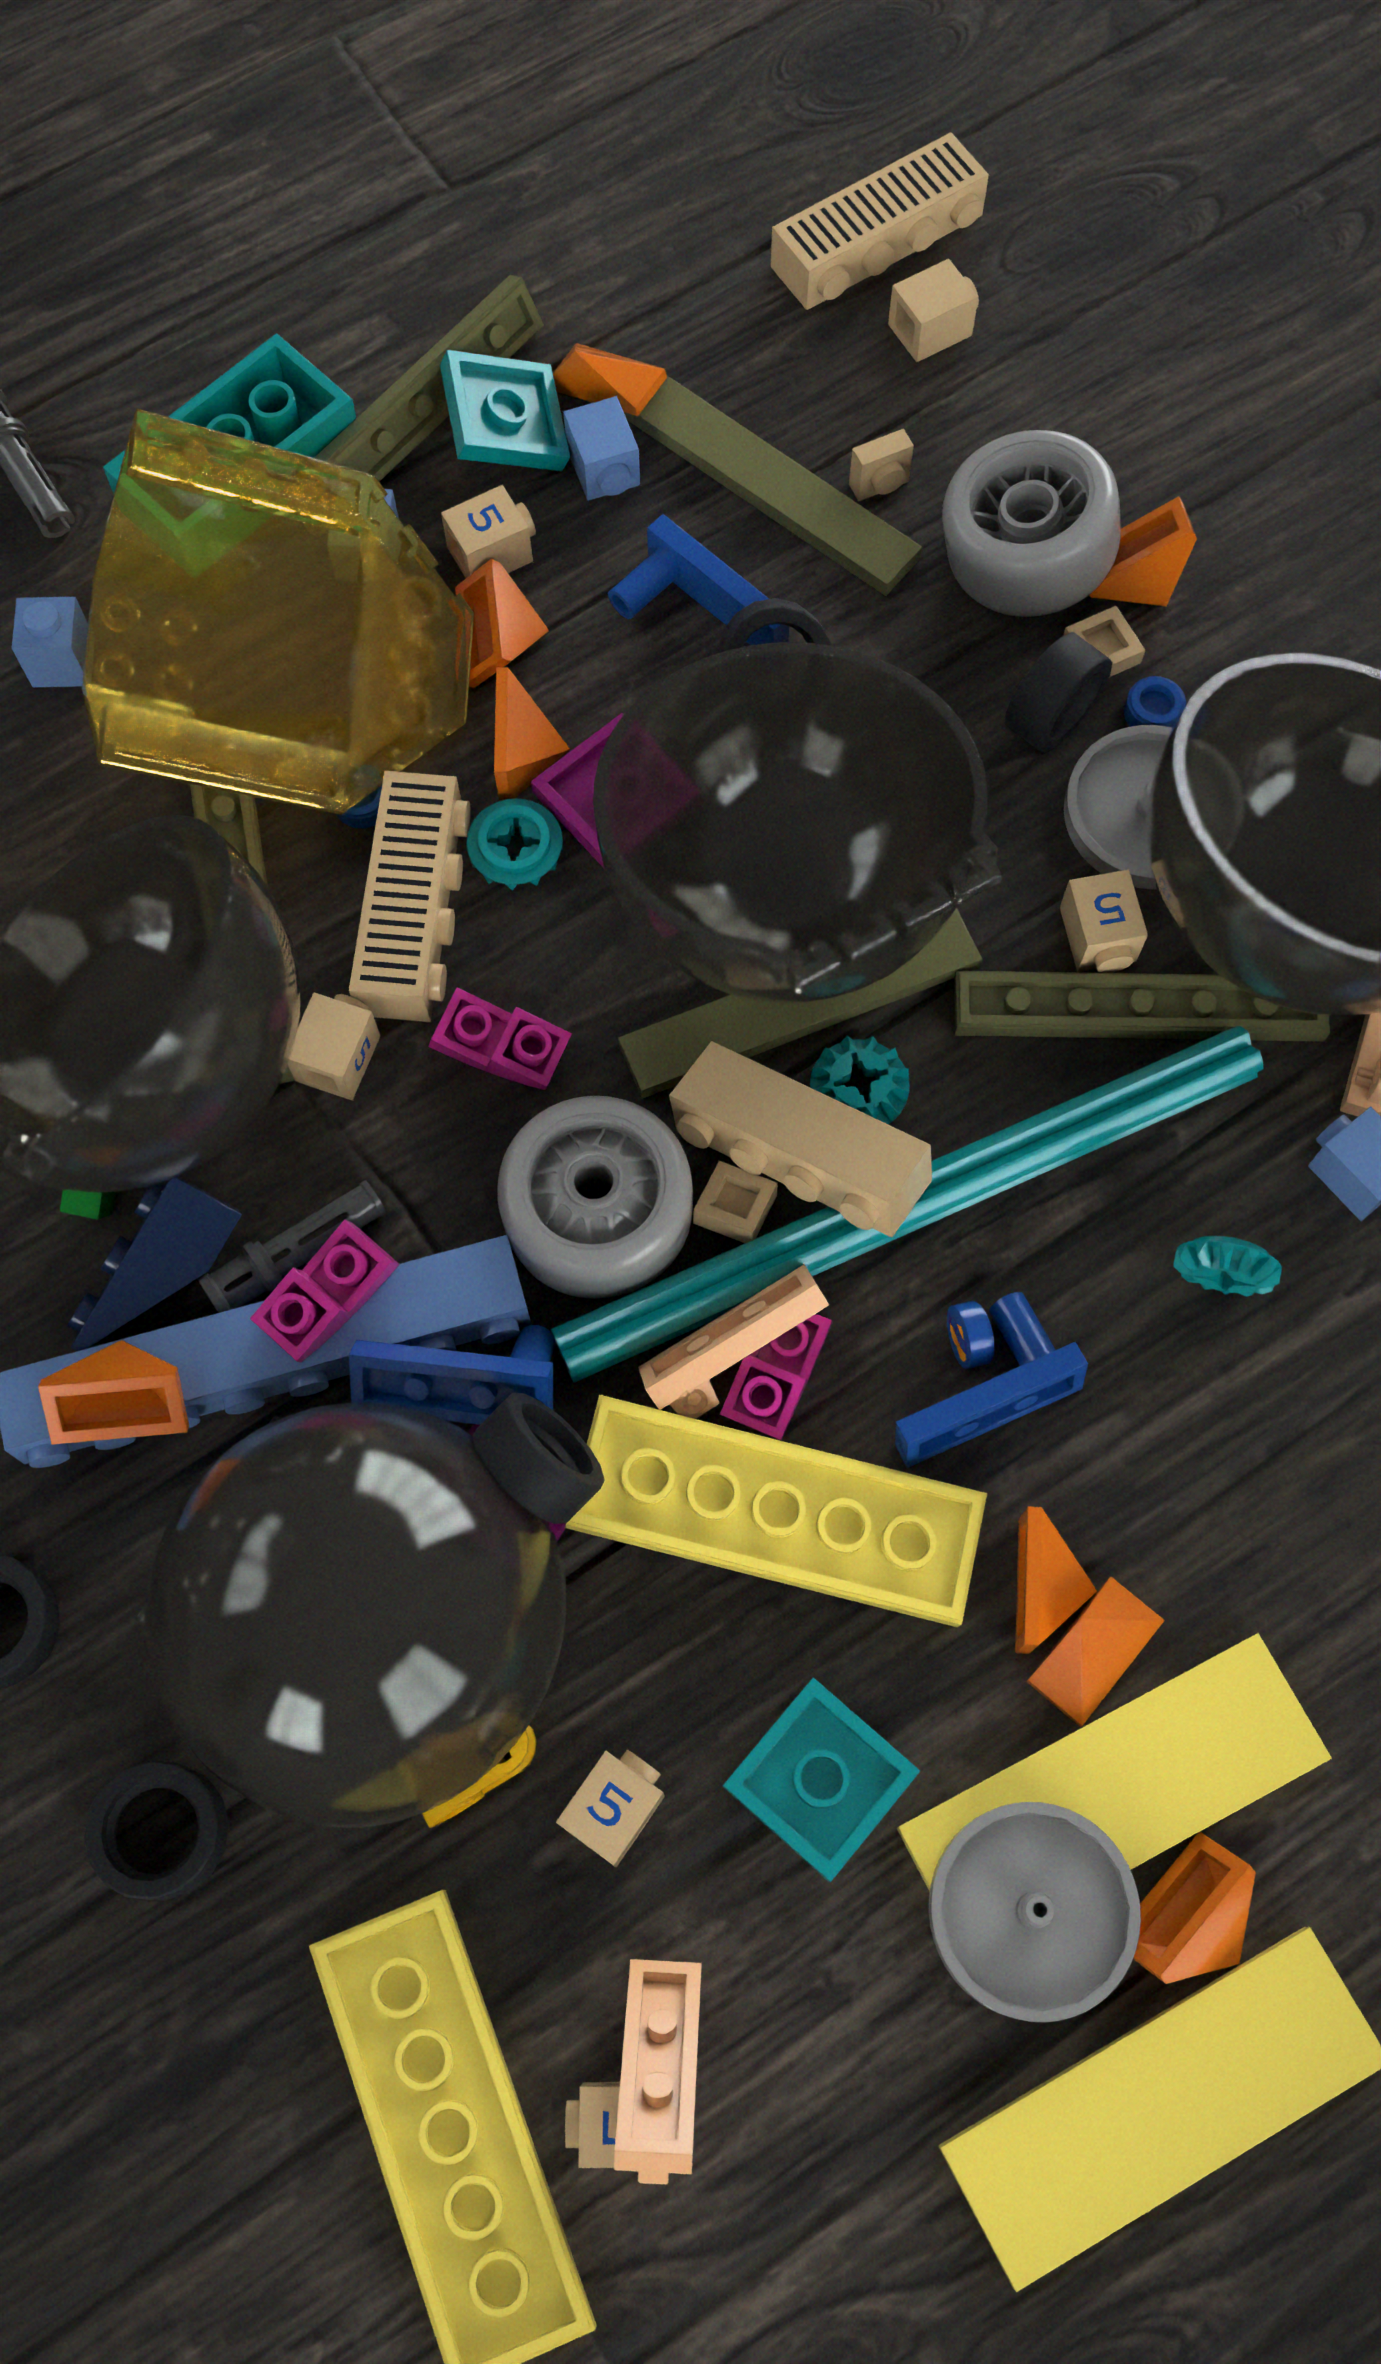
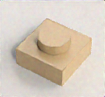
(881, 465)
(1112, 637)
(735, 1203)

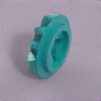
(497, 825)
(886, 1095)
(1228, 1265)

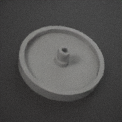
(1110, 801)
(1034, 1912)

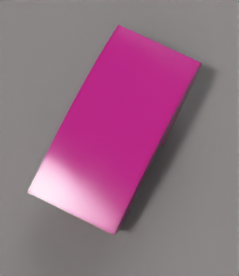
(500, 1042)
(326, 1293)
(775, 1378)

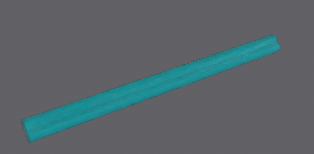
(957, 1182)

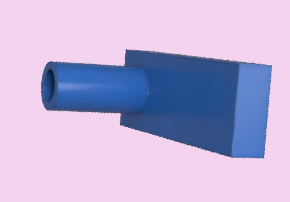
(698, 572)
(1039, 1380)
(450, 1382)

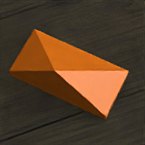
(602, 375)
(1150, 557)
(502, 620)
(523, 737)
(113, 1397)
(1048, 1581)
(1095, 1651)
(1196, 1913)

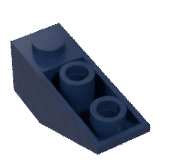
(170, 1249)

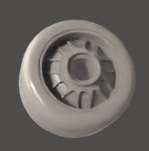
(1032, 522)
(607, 1242)

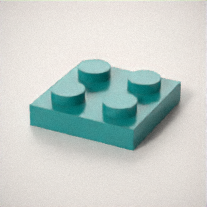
(504, 411)
(821, 1779)

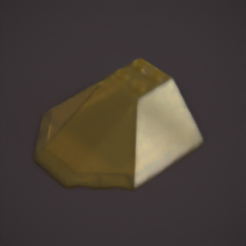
(266, 624)

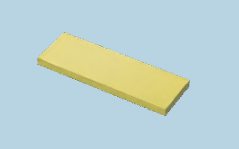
(782, 1511)
(1155, 1763)
(1162, 2107)
(451, 2137)

